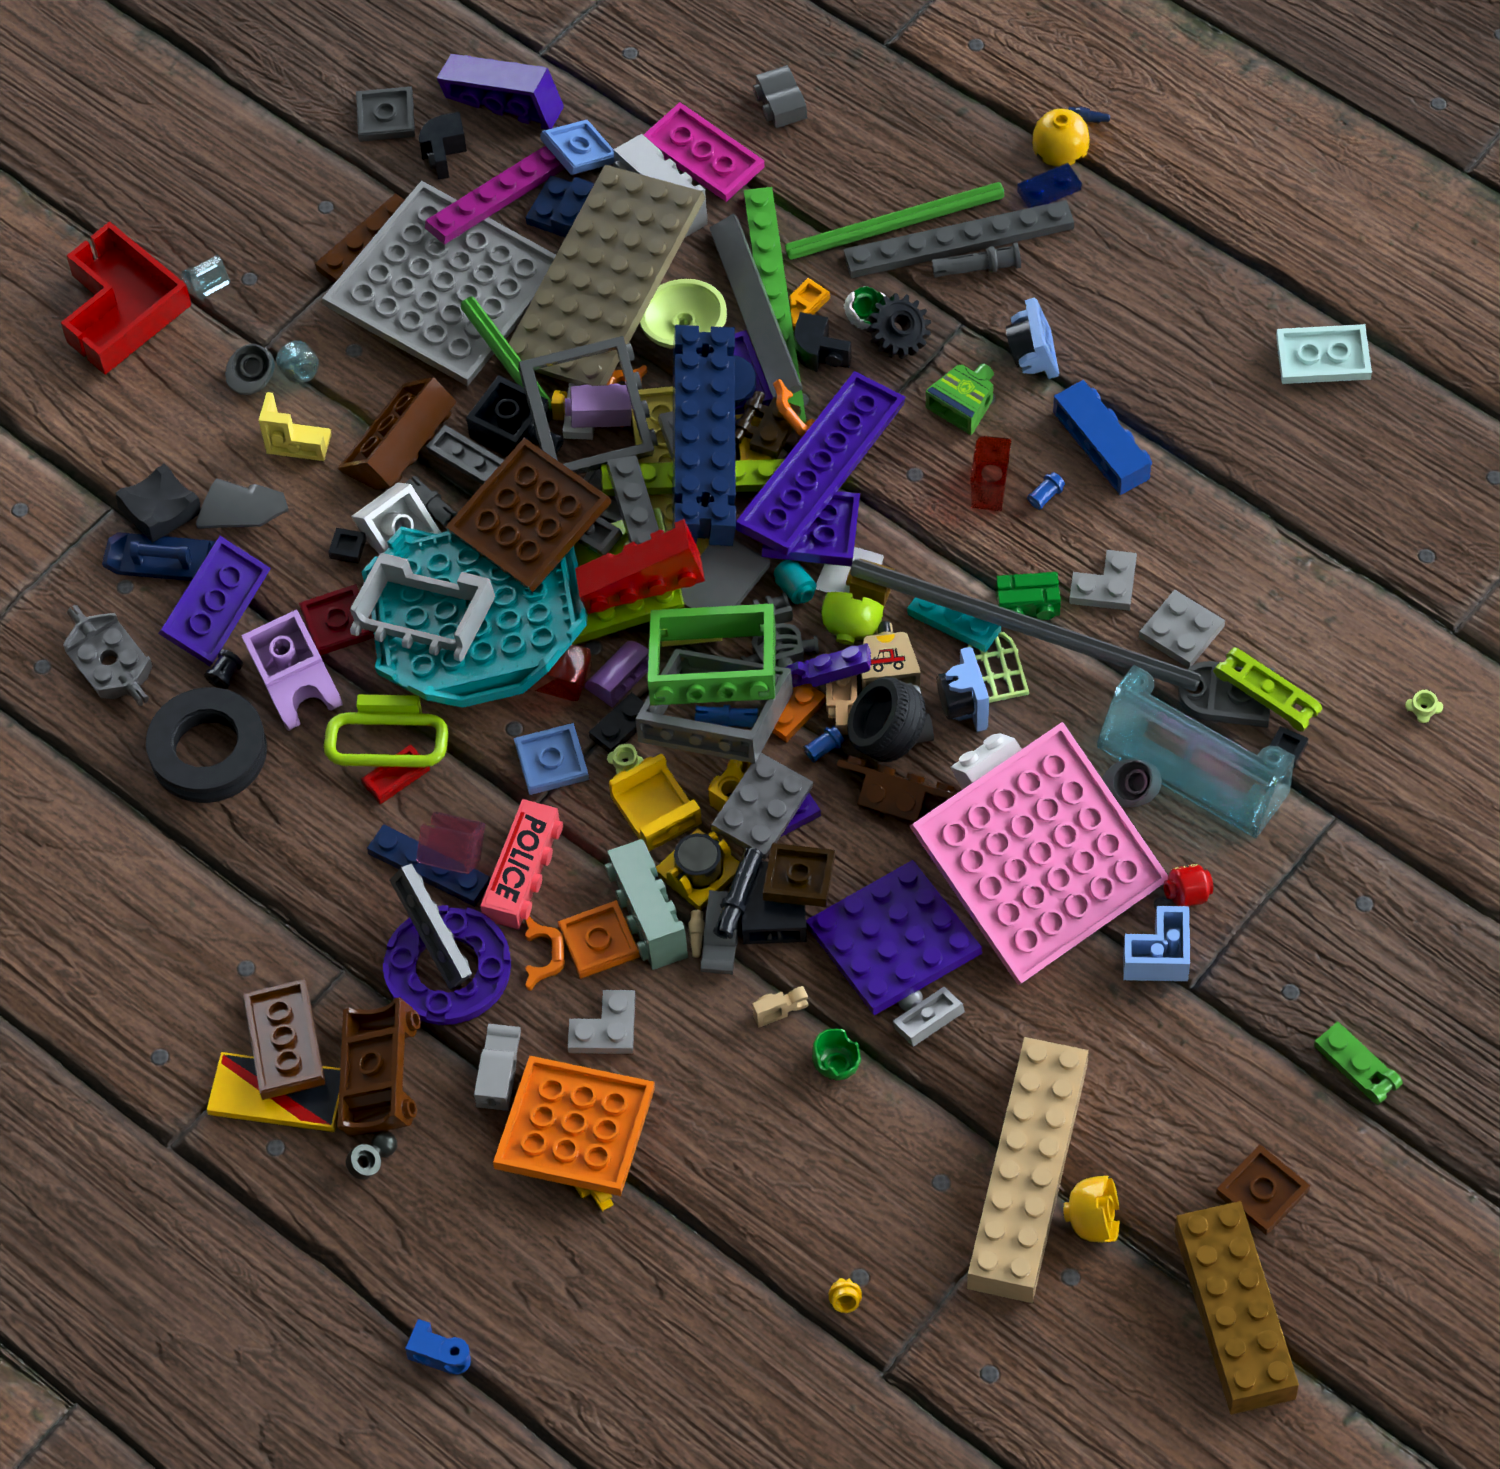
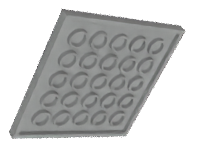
(413, 285)

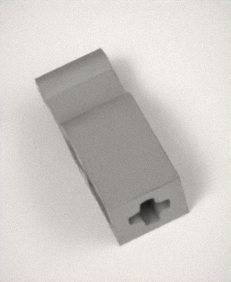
(497, 1067)

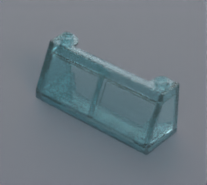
(1194, 758)

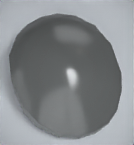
(249, 369)
(1133, 782)

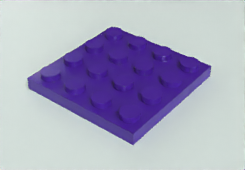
(893, 937)

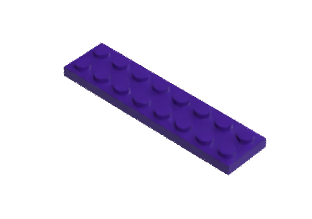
(820, 463)

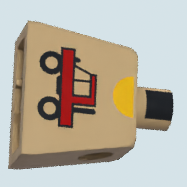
(891, 656)

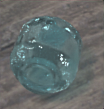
(297, 362)

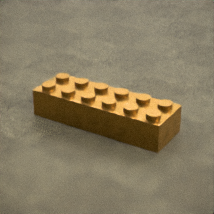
(1236, 1308)

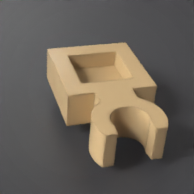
(776, 1007)

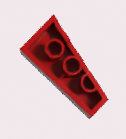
(641, 570)

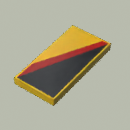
(238, 1096)

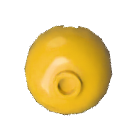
(1060, 137)
(1093, 1209)

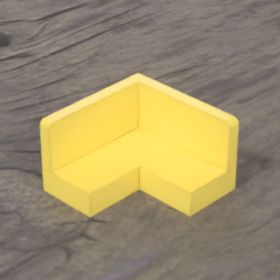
(291, 439)

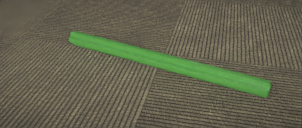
(894, 220)

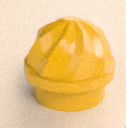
(845, 1295)

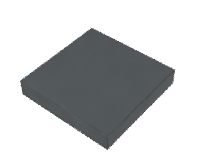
(385, 114)

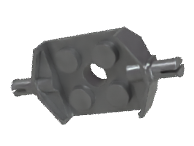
(102, 637)

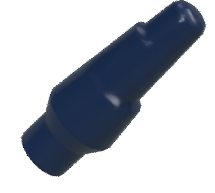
(1090, 116)

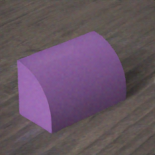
(619, 673)

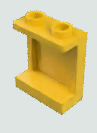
(654, 802)

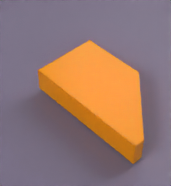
(807, 299)

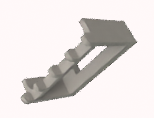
(398, 570)

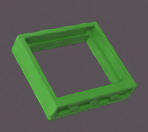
(708, 624)

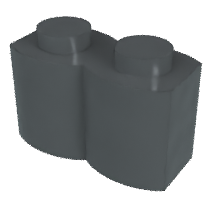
(780, 97)

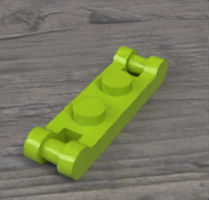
(1268, 688)

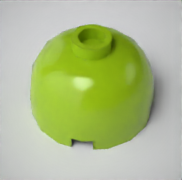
(850, 617)

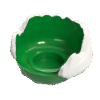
(859, 305)

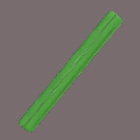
(495, 340)

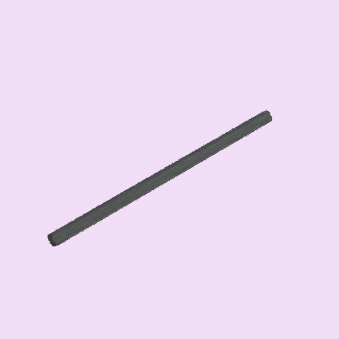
(1024, 624)

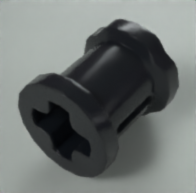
(218, 675)

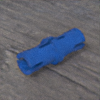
(727, 716)

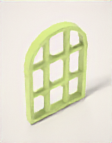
(1007, 673)

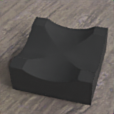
(158, 503)

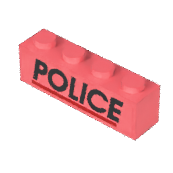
(521, 864)

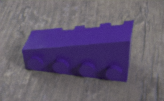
(502, 88)

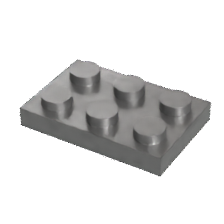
(762, 805)

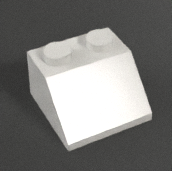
(389, 512)

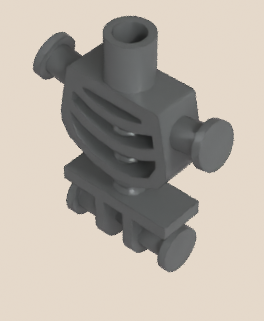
(789, 644)

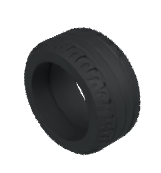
(903, 724)

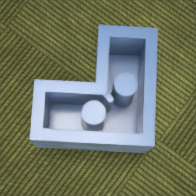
(1163, 954)

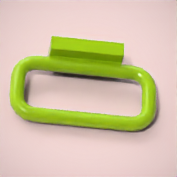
(386, 711)

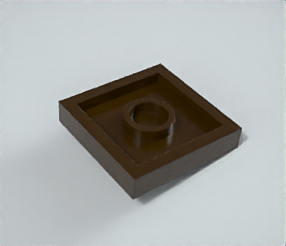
(798, 875)

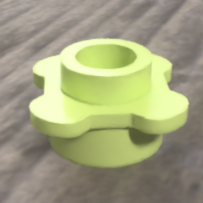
(1426, 698)
(621, 752)

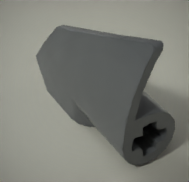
(240, 506)

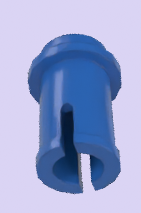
(1046, 490)
(823, 744)

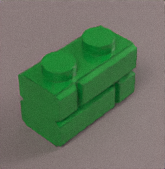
(1030, 594)

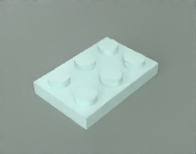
(1323, 354)

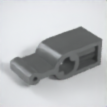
(717, 952)

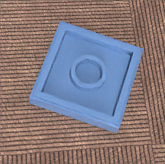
(578, 146)
(551, 759)

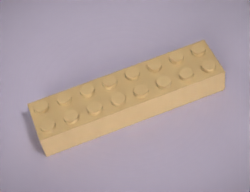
(1027, 1170)

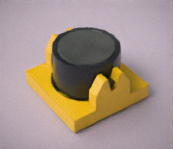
(698, 864)

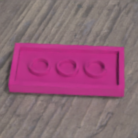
(704, 152)

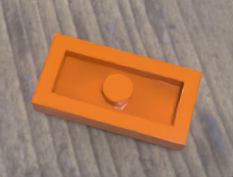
(800, 708)

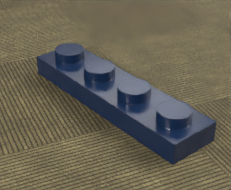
(402, 850)

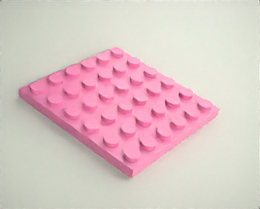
(1039, 853)

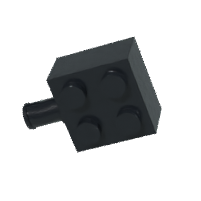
(504, 418)

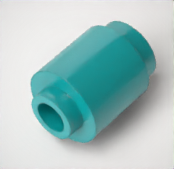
(795, 581)

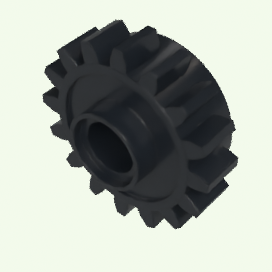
(910, 319)

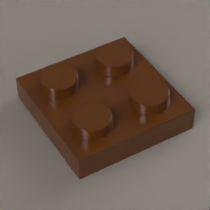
(1264, 1188)

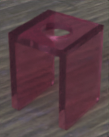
(451, 843)

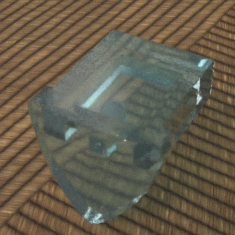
(206, 277)

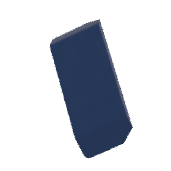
(163, 559)

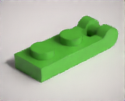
(1357, 1063)

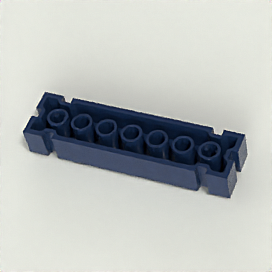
(704, 432)

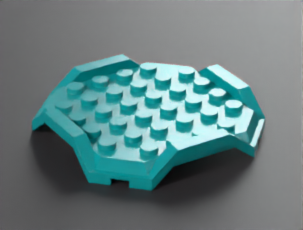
(514, 644)

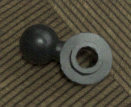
(382, 1145)

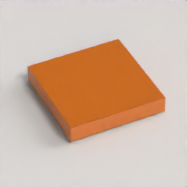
(598, 939)

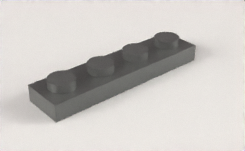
(632, 498)
(430, 926)

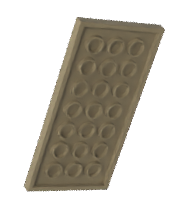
(606, 272)

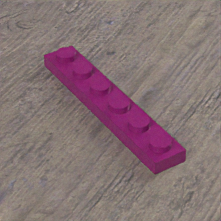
(493, 195)

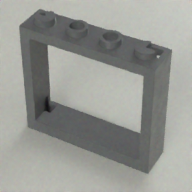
(632, 382)
(709, 738)

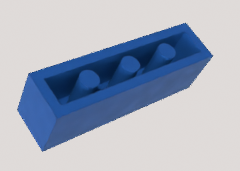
(1102, 437)

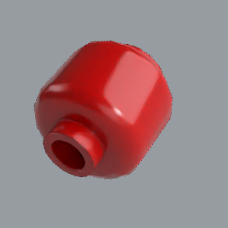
(1188, 885)

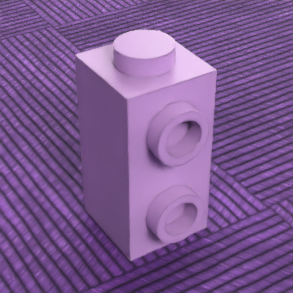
(599, 406)

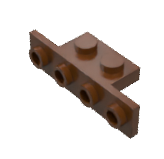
(894, 793)

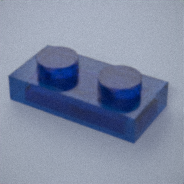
(1049, 186)

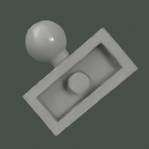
(926, 1015)

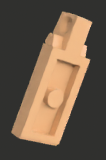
(839, 701)

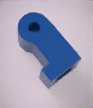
(436, 1351)

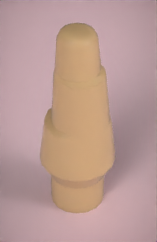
(696, 931)

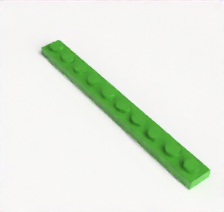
(769, 262)

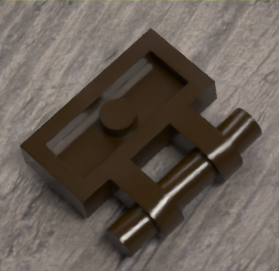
(772, 431)

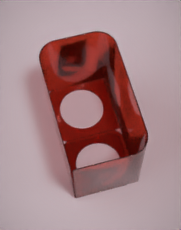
(989, 452)
(571, 674)

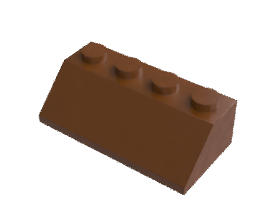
(399, 434)

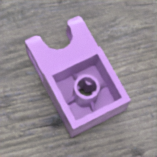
(290, 666)

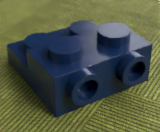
(558, 205)

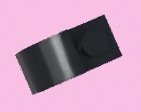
(440, 138)
(816, 347)

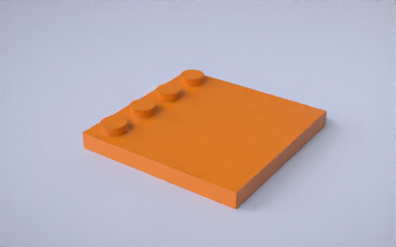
(574, 1125)

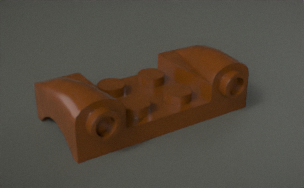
(373, 1069)

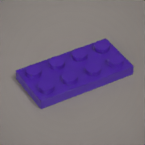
(214, 601)

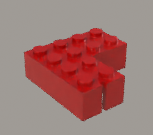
(130, 298)

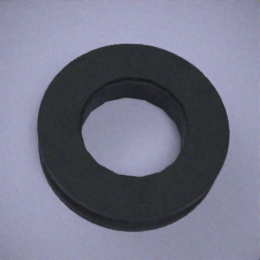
(221, 779)

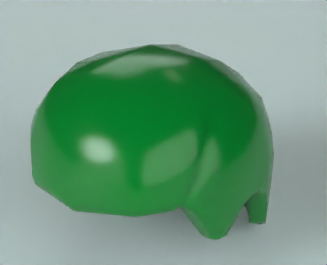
(835, 1054)

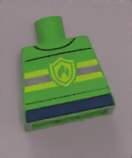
(962, 396)

